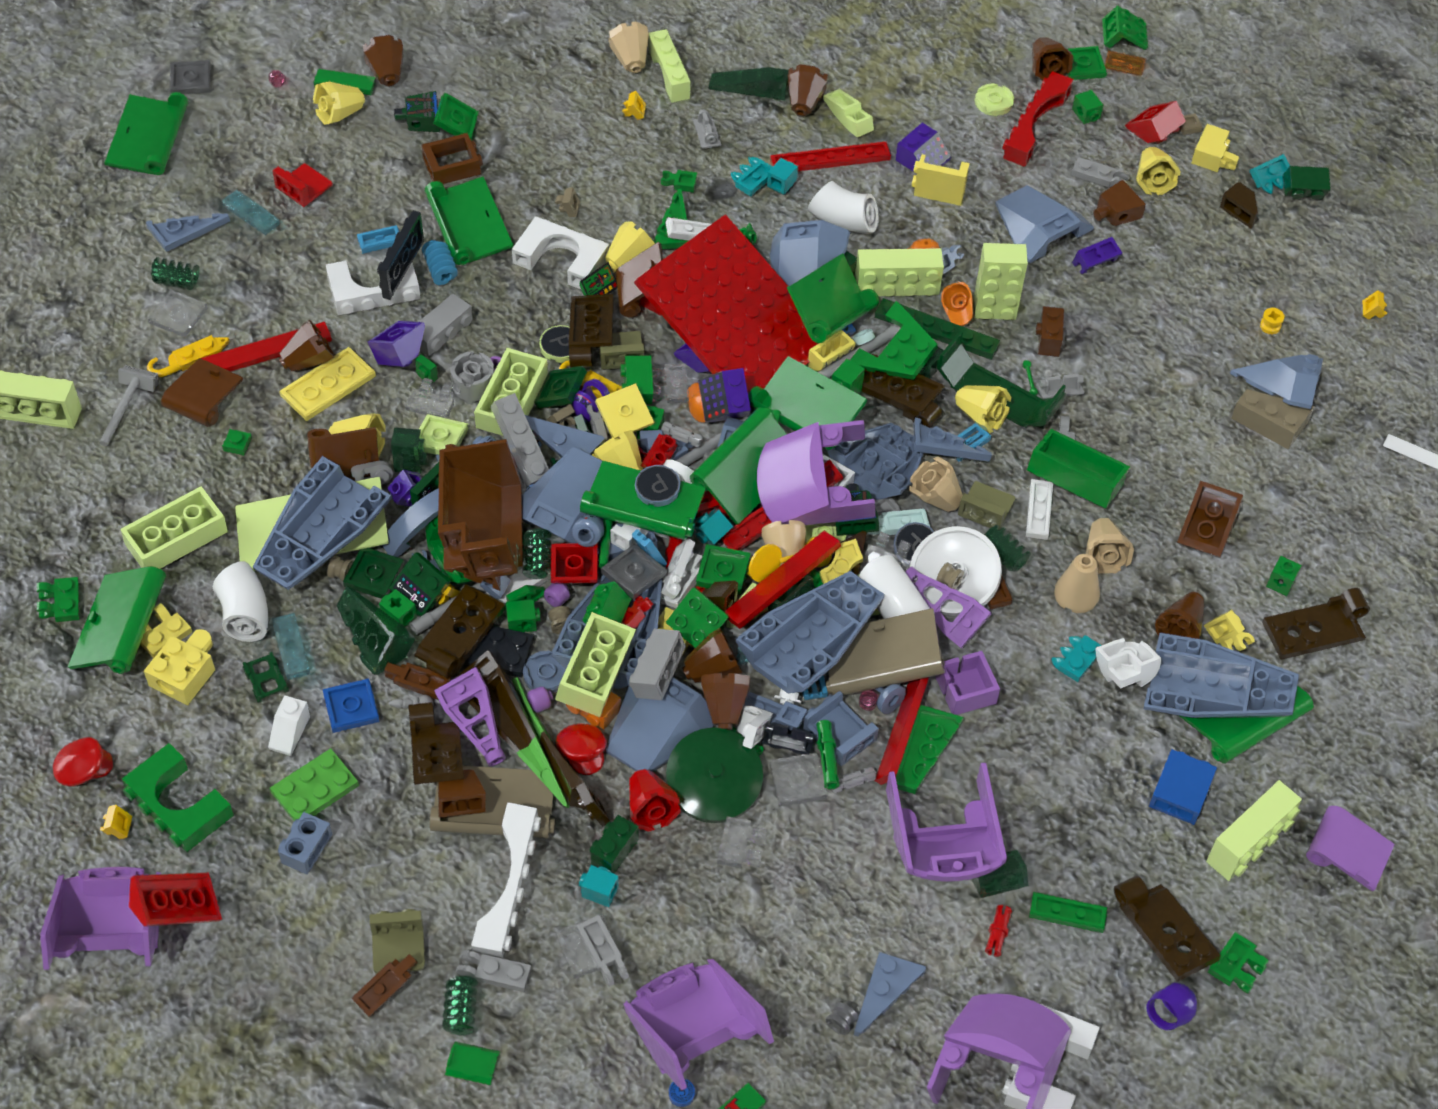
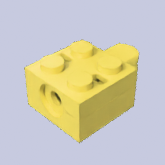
(182, 667)

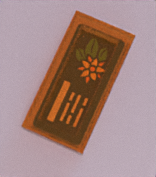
(1125, 63)

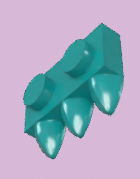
(1269, 173)
(753, 176)
(1076, 659)

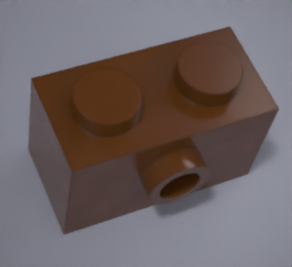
(1050, 331)

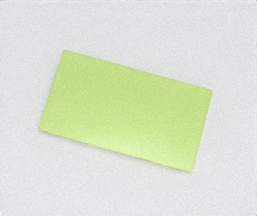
(258, 518)

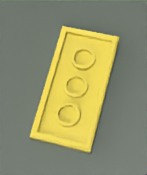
(327, 384)

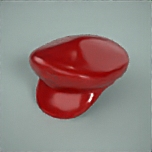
(582, 747)
(81, 762)

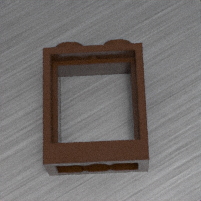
(453, 171)

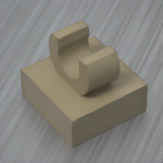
(568, 202)
(563, 415)

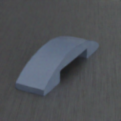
(411, 523)
(786, 714)

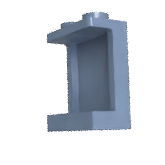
(847, 728)

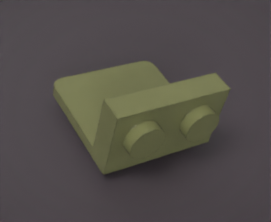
(396, 937)

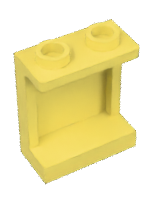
(940, 182)

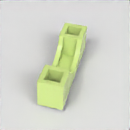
(675, 77)

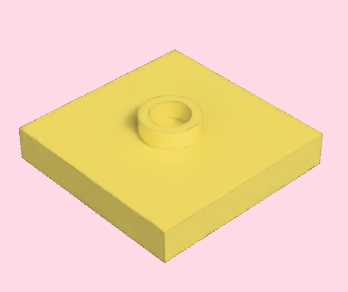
(624, 411)

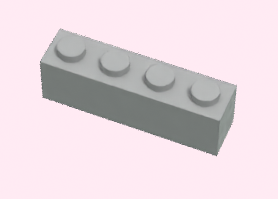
(520, 439)

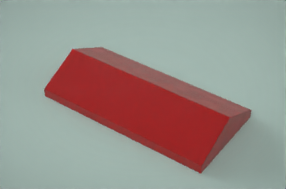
(173, 899)

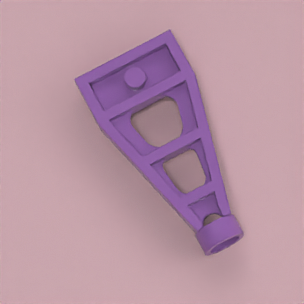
(969, 619)
(462, 690)

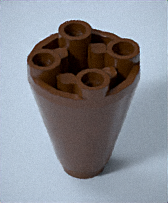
(1183, 617)

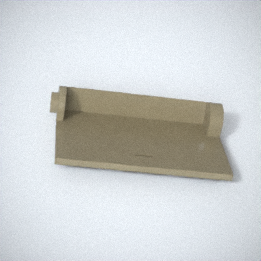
(889, 654)
(501, 787)

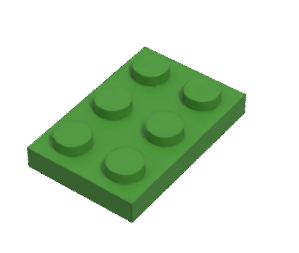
(314, 786)

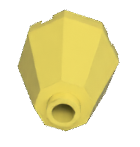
(336, 101)
(1157, 171)
(627, 245)
(984, 405)
(362, 422)
(621, 451)

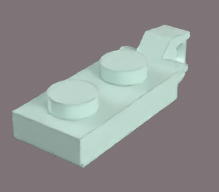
(892, 521)

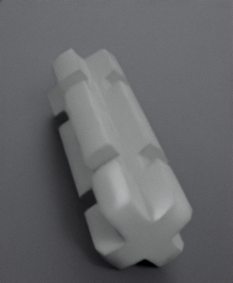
(682, 434)
(855, 778)

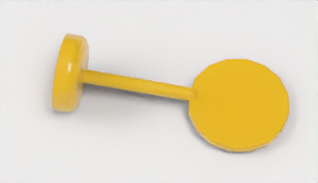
(769, 559)

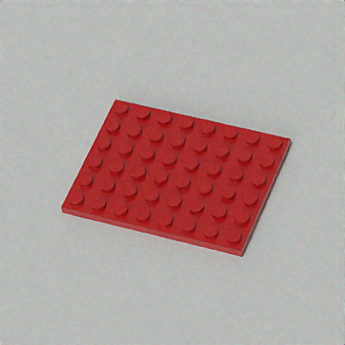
(728, 304)

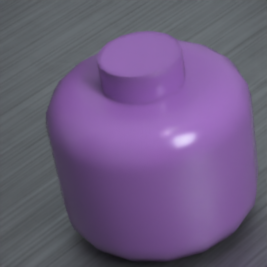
(557, 594)
(539, 699)

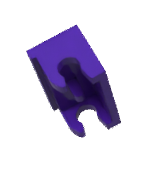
(1097, 254)

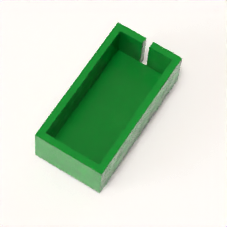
(1078, 468)

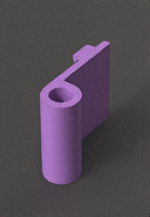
(1350, 847)

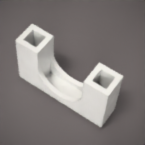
(545, 235)
(352, 297)
(1079, 1043)

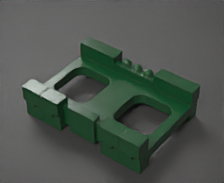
(257, 679)

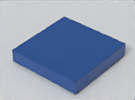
(350, 705)

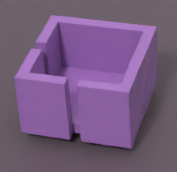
(972, 687)

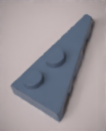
(181, 230)
(563, 438)
(945, 443)

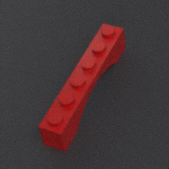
(1052, 94)

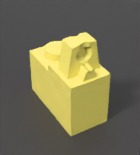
(1212, 150)

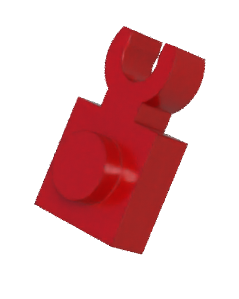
(635, 614)

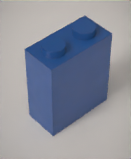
(1182, 786)

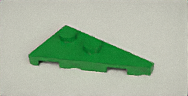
(676, 211)

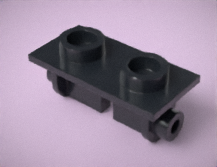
(777, 737)

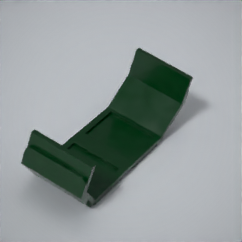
(1025, 407)

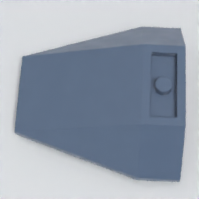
(1038, 220)
(805, 247)
(881, 460)
(557, 495)
(652, 728)

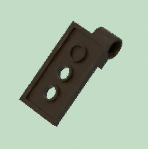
(586, 334)
(913, 396)
(1334, 619)
(448, 651)
(434, 746)
(1151, 913)

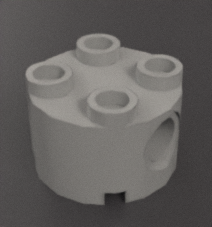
(471, 375)

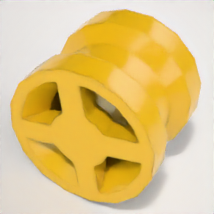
(1272, 321)

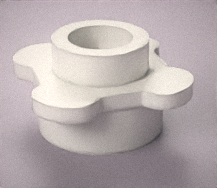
(783, 697)

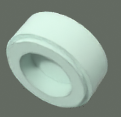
(863, 336)

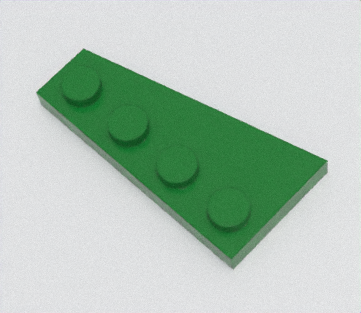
(926, 743)

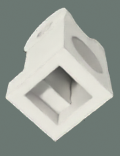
(623, 537)

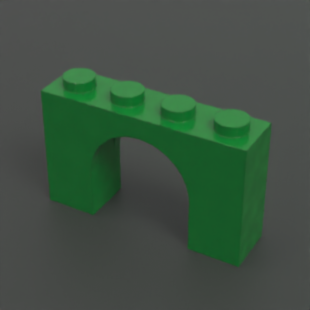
(184, 826)

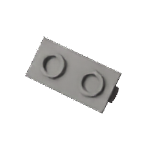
(706, 130)
(1050, 385)

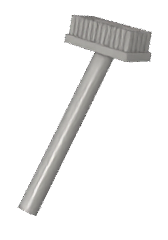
(135, 379)

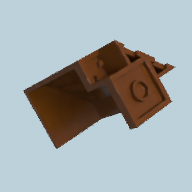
(480, 511)

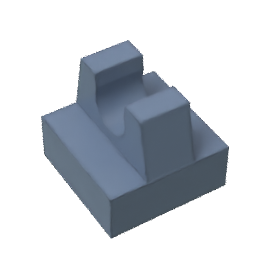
(647, 438)

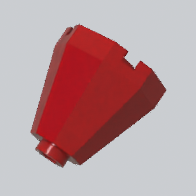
(651, 801)

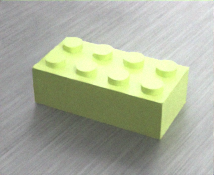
(900, 271)
(1000, 281)
(515, 374)
(38, 400)
(174, 529)
(595, 664)
(1254, 830)

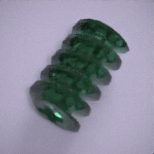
(174, 275)
(1008, 551)
(536, 553)
(459, 1005)

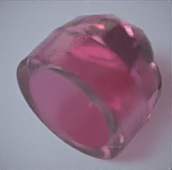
(277, 78)
(868, 700)

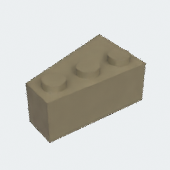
(1271, 417)

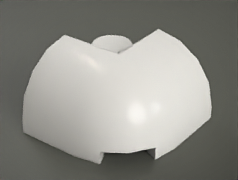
(1128, 662)

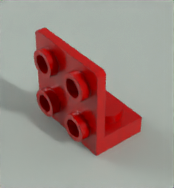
(302, 184)

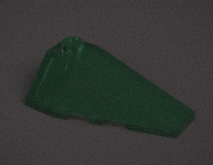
(758, 82)
(375, 632)

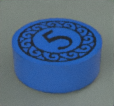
(681, 1097)

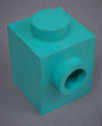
(782, 176)
(712, 527)
(599, 885)

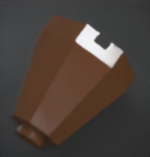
(1050, 56)
(384, 58)
(805, 88)
(306, 348)
(711, 657)
(725, 697)

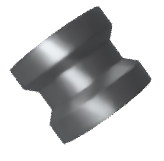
(841, 1018)

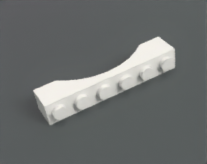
(493, 929)

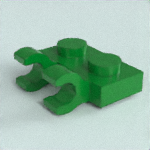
(66, 599)
(1232, 960)

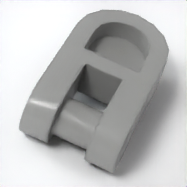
(376, 469)

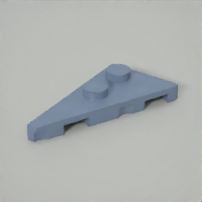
(888, 981)

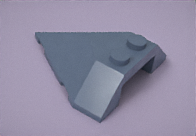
(1289, 377)

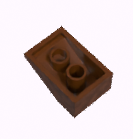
(1210, 519)

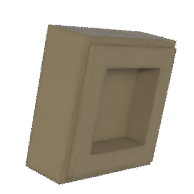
(1191, 125)

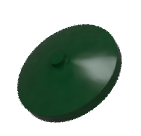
(714, 775)

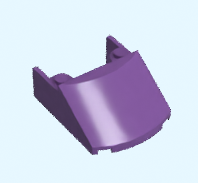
(794, 479)
(950, 850)
(95, 915)
(692, 1013)
(1009, 1031)

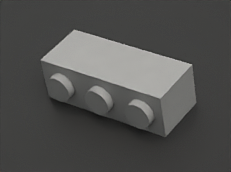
(444, 323)
(657, 664)

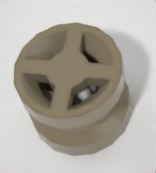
(338, 567)
(950, 576)
(558, 618)

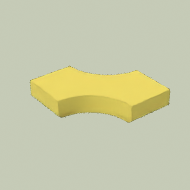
(845, 559)

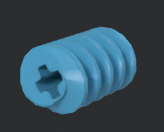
(439, 262)

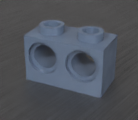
(309, 844)

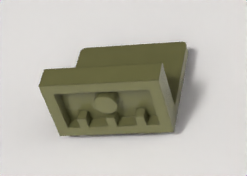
(623, 345)
(986, 505)

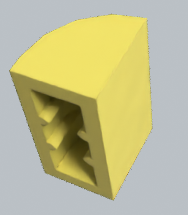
(830, 350)

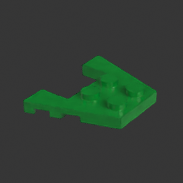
(905, 352)

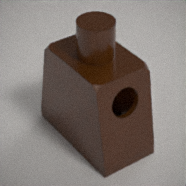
(1119, 205)
(461, 796)

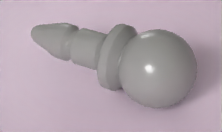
(398, 703)

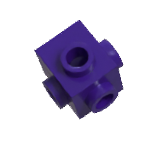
(401, 487)

